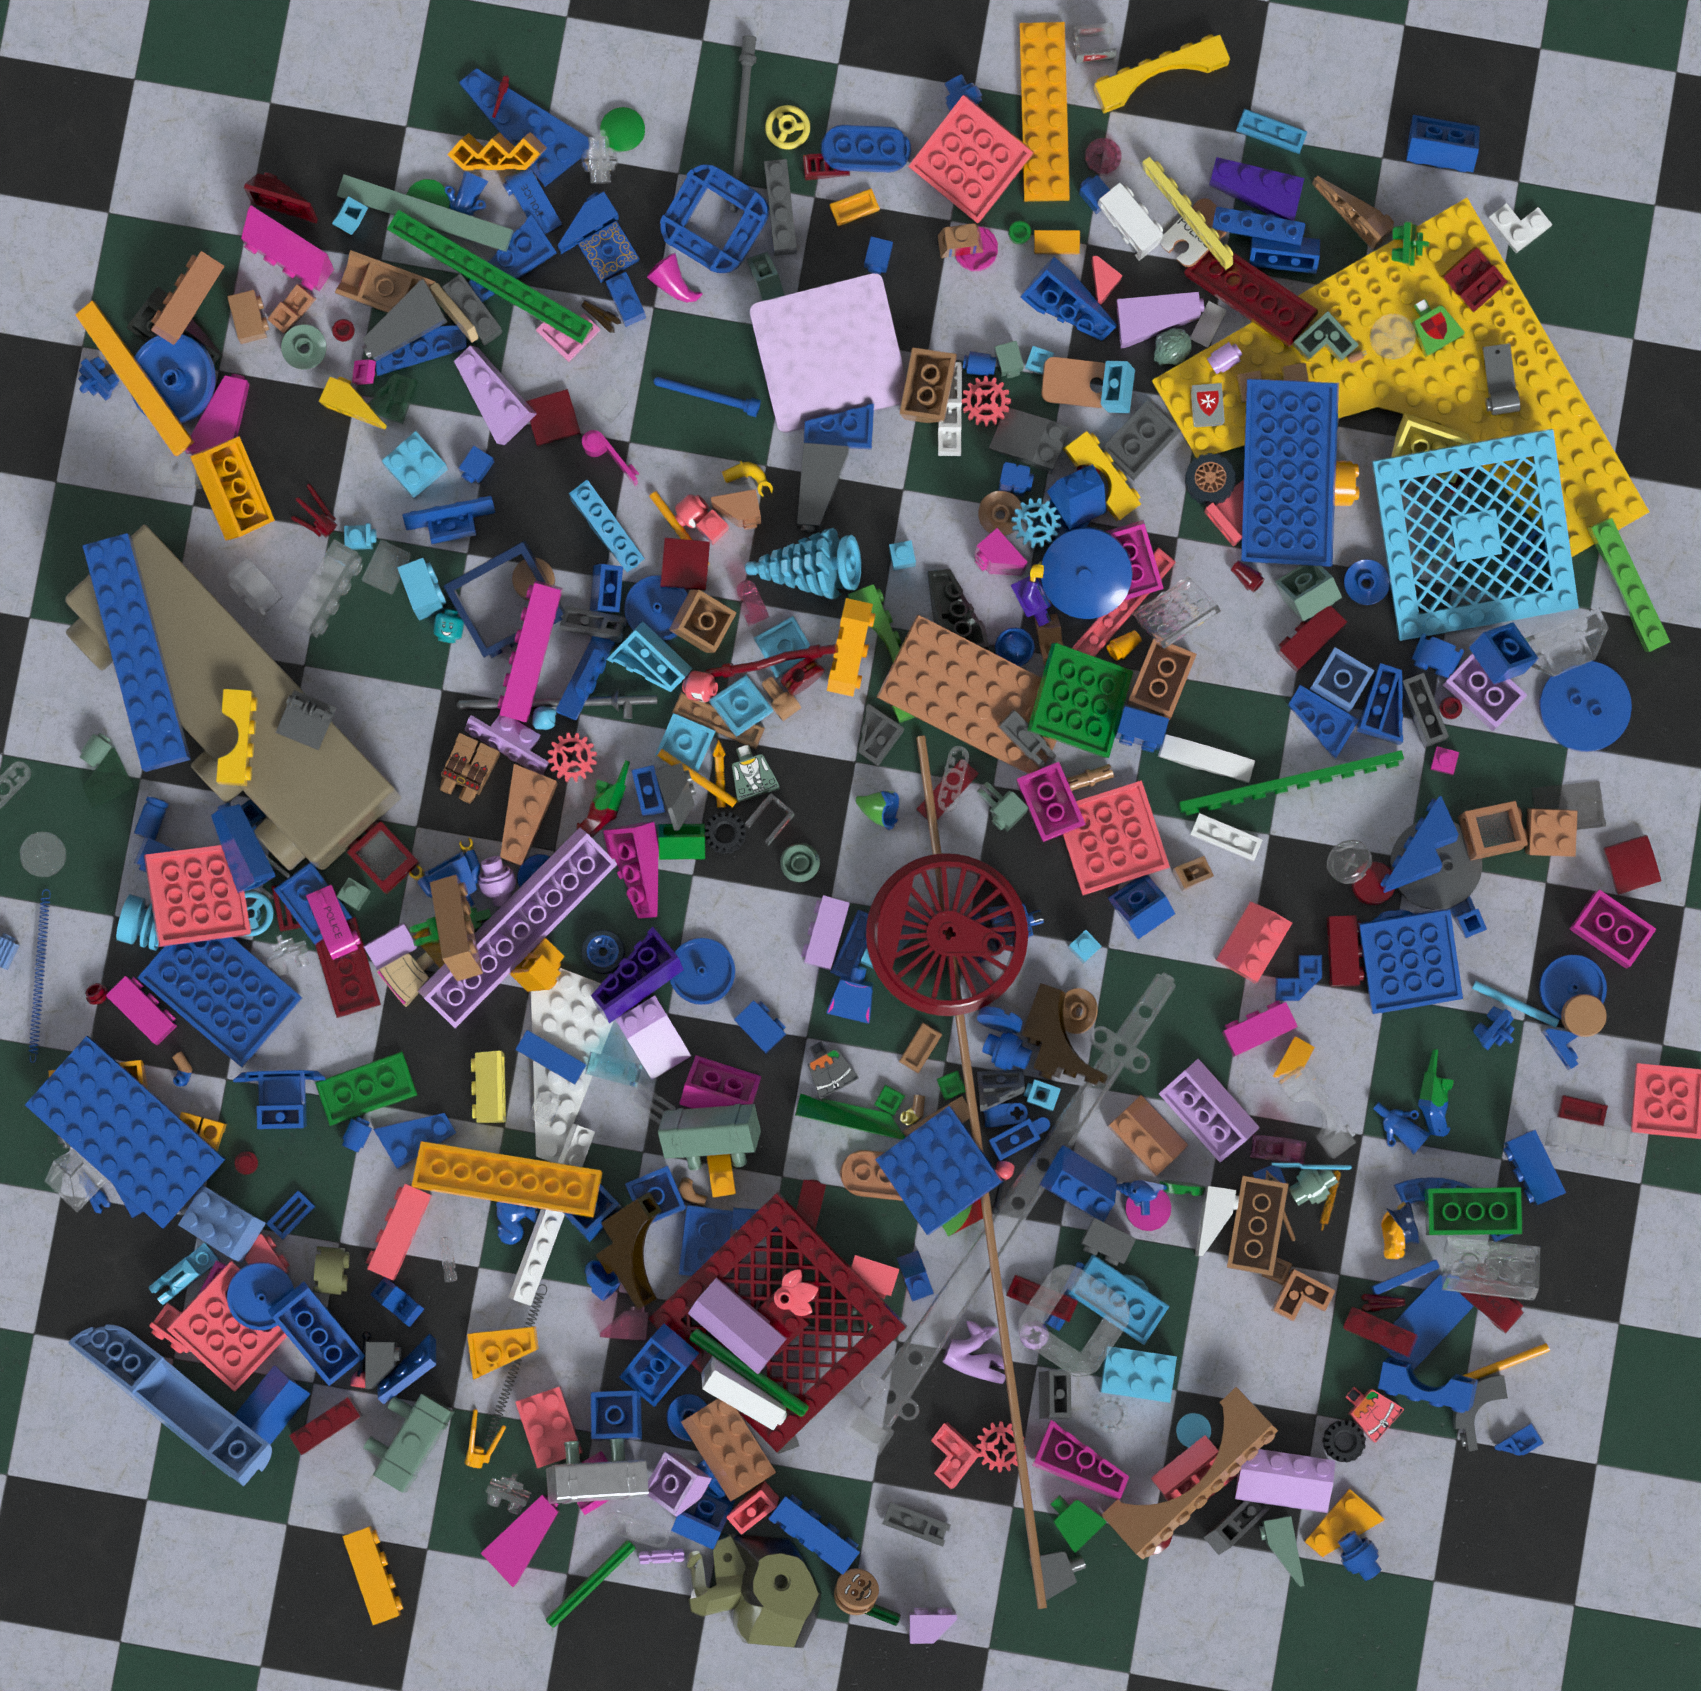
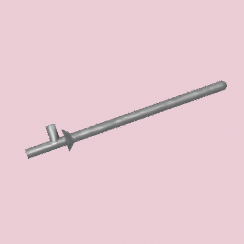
(614, 700)

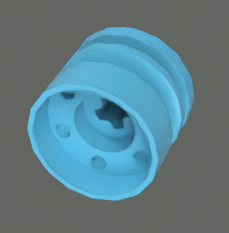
(137, 921)

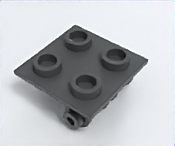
(305, 719)

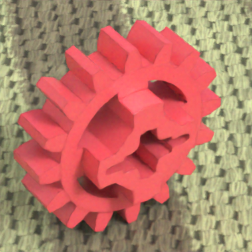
(979, 408)
(566, 766)
(989, 1446)

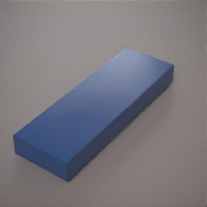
(852, 947)
(551, 1057)
(1405, 1277)

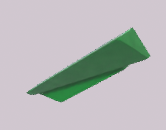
(848, 1116)

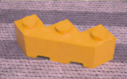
(497, 154)
(851, 647)

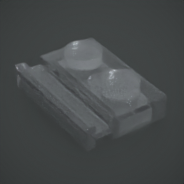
(383, 569)

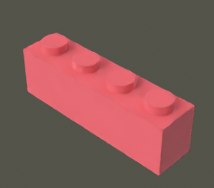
(399, 1231)

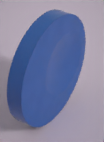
(654, 606)
(706, 972)
(1570, 977)
(255, 1291)

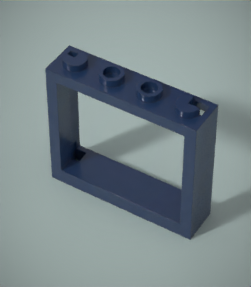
(476, 572)

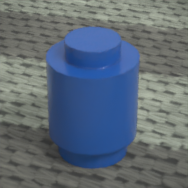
(979, 363)
(356, 1134)

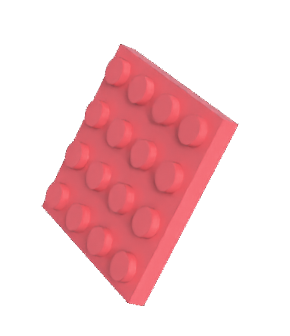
(971, 159)
(1116, 841)
(194, 896)
(218, 1338)

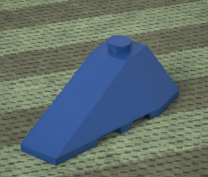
(1065, 297)

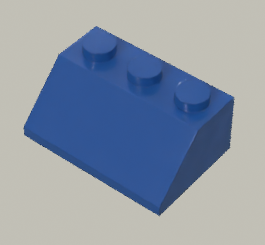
(1443, 143)
(1533, 1168)
(1081, 1184)

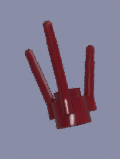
(324, 524)

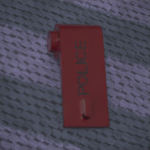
(1499, 1310)

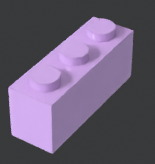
(825, 932)

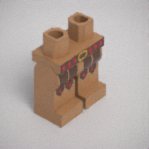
(462, 773)

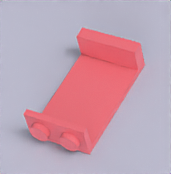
(1229, 515)

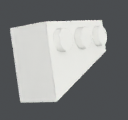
(1131, 220)

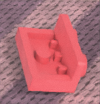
(163, 1320)

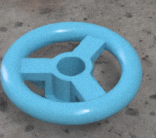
(261, 899)

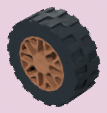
(1210, 479)

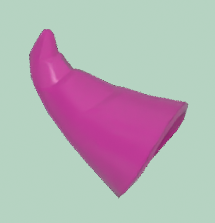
(668, 278)

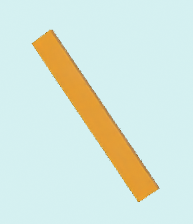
(134, 378)

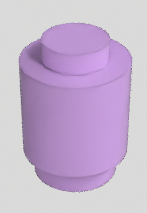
(1225, 358)

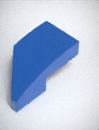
(1521, 1441)

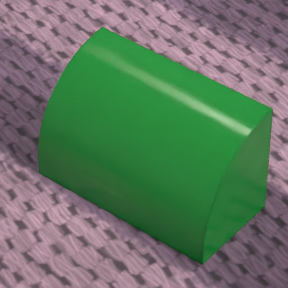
(681, 844)

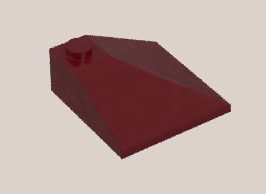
(275, 195)

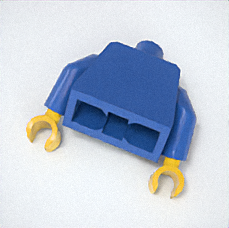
(463, 865)

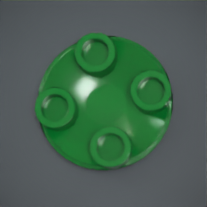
(623, 128)

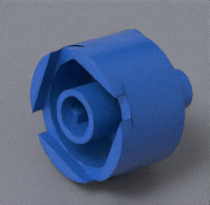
(1437, 655)

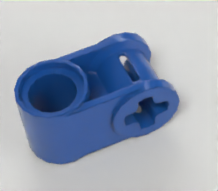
(1001, 1115)

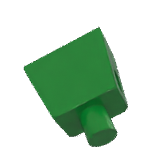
(1076, 1521)

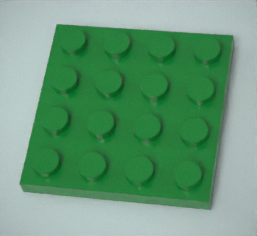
(1080, 700)

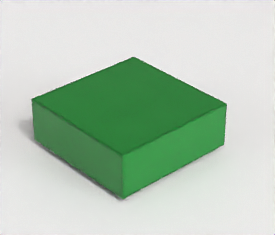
(951, 1085)
(889, 1100)

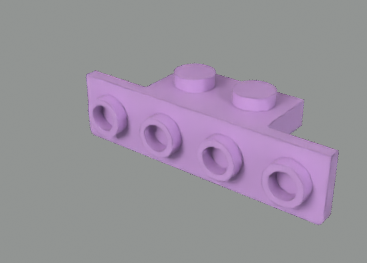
(510, 739)

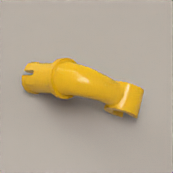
(747, 469)

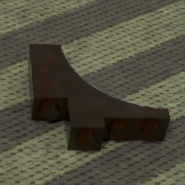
(1056, 1053)
(626, 1253)

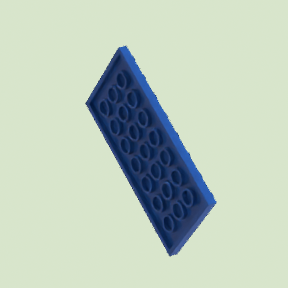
(1290, 472)
(125, 1132)

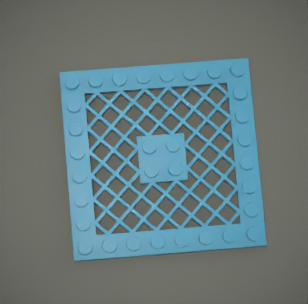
(1475, 534)

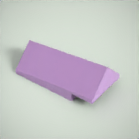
(737, 1325)

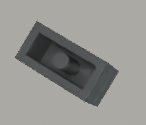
(1054, 1394)

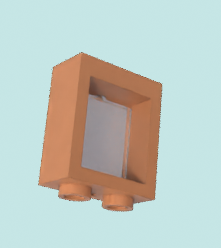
(1493, 830)

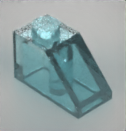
(613, 1069)

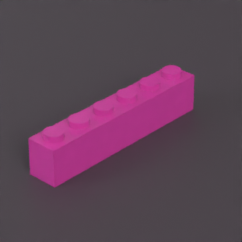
(530, 651)

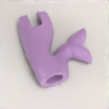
(959, 1358)

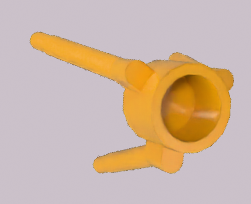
(475, 1455)

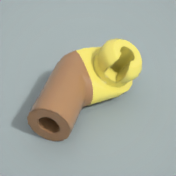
(915, 1113)

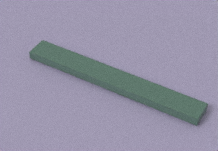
(426, 213)

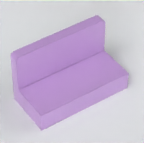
(390, 946)

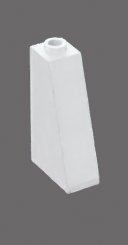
(741, 1394)

